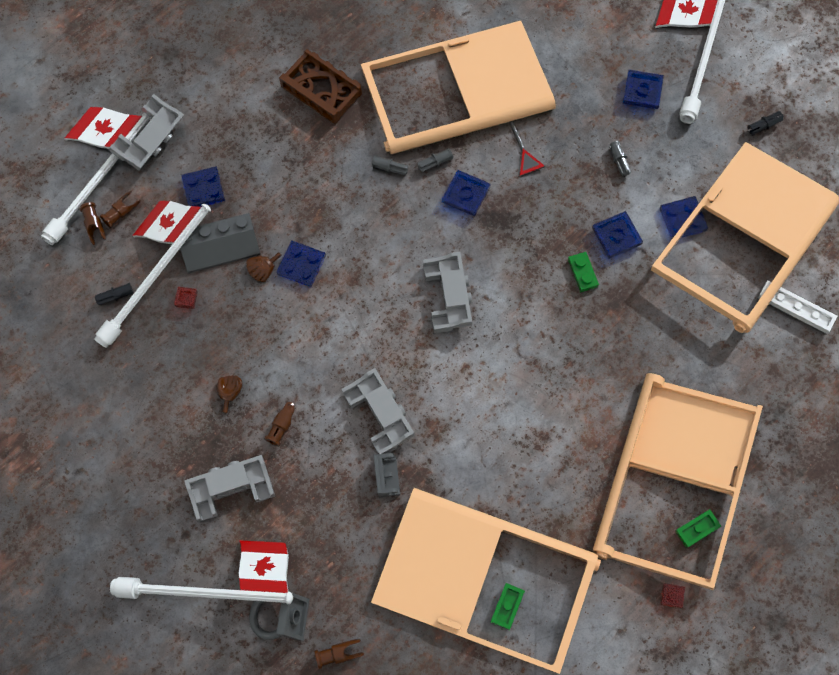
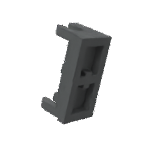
(386, 475)

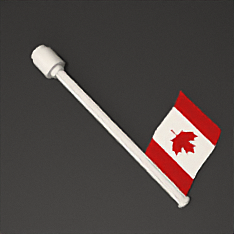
(692, 14)
(101, 129)
(166, 224)
(260, 577)

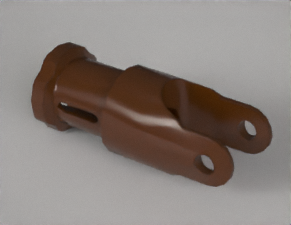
(118, 210)
(91, 220)
(281, 424)
(336, 654)

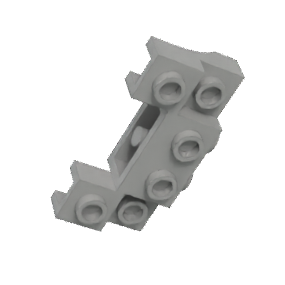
(151, 137)
(454, 284)
(384, 408)
(227, 481)

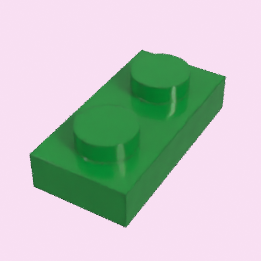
(583, 272)
(698, 528)
(507, 606)

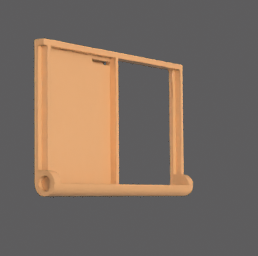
(494, 75)
(770, 206)
(688, 440)
(443, 562)

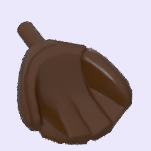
(261, 266)
(228, 389)

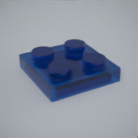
(643, 89)
(203, 187)
(466, 193)
(678, 212)
(617, 234)
(301, 263)

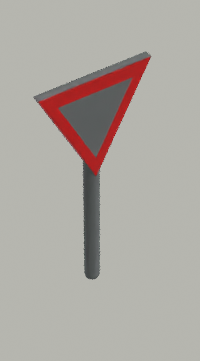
(528, 162)

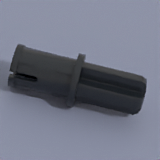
(765, 123)
(114, 294)

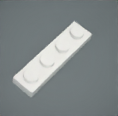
(801, 309)

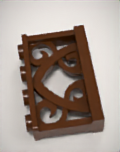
(322, 70)

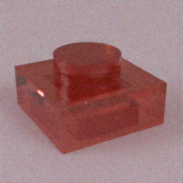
(186, 297)
(672, 595)

